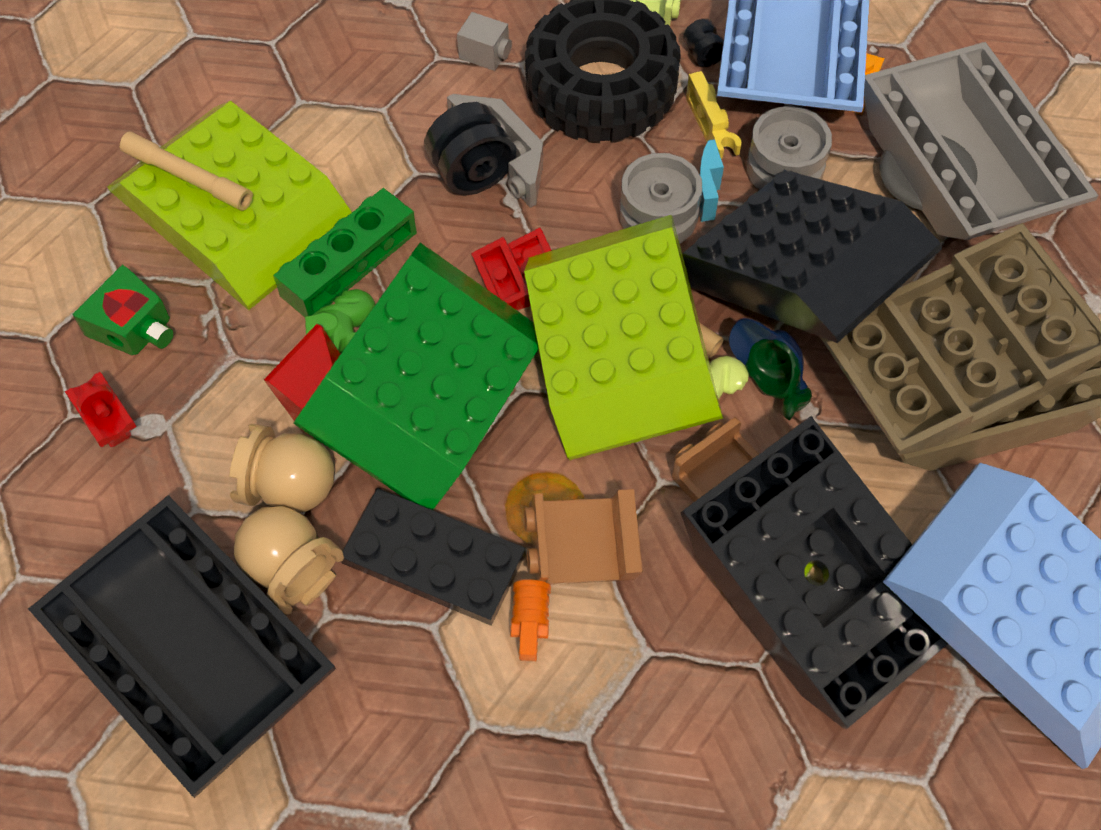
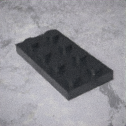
(434, 556)

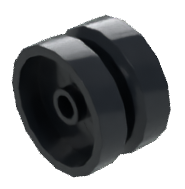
(469, 148)

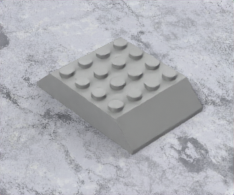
(980, 107)

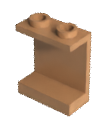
(583, 539)

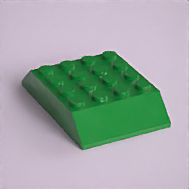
(422, 379)

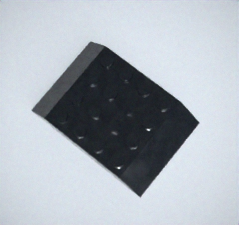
(811, 254)
(182, 644)

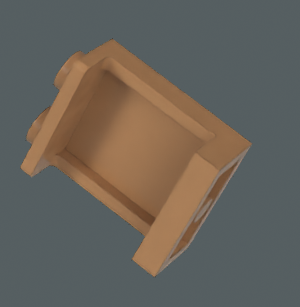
(712, 460)

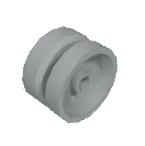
(789, 141)
(661, 187)

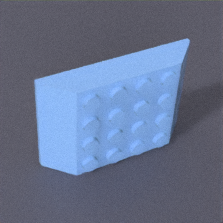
(796, 52)
(1018, 598)

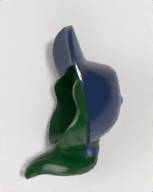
(772, 362)

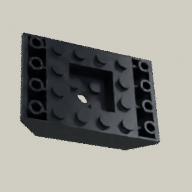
(799, 507)

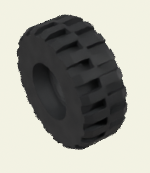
(597, 104)

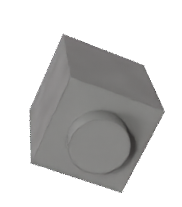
(483, 41)

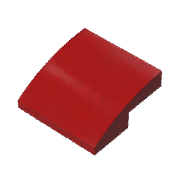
(504, 266)

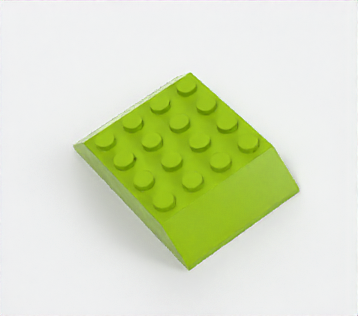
(233, 246)
(620, 339)

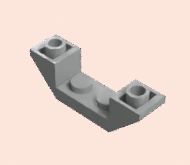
(527, 168)

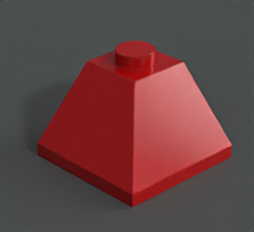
(302, 370)

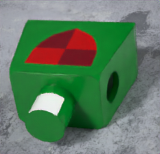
(125, 314)

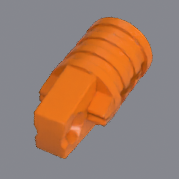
(530, 616)

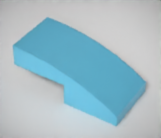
(711, 174)

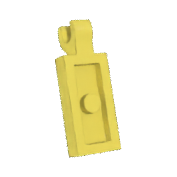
(708, 114)

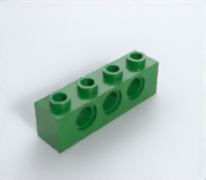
(346, 253)

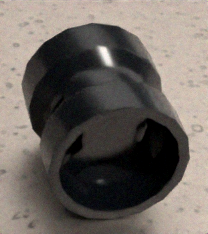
(704, 42)

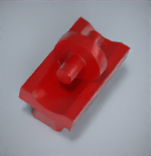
(101, 411)

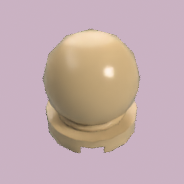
(281, 470)
(283, 555)

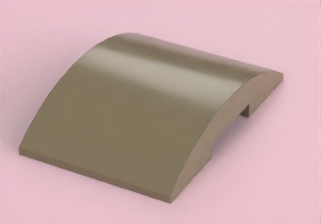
(969, 343)

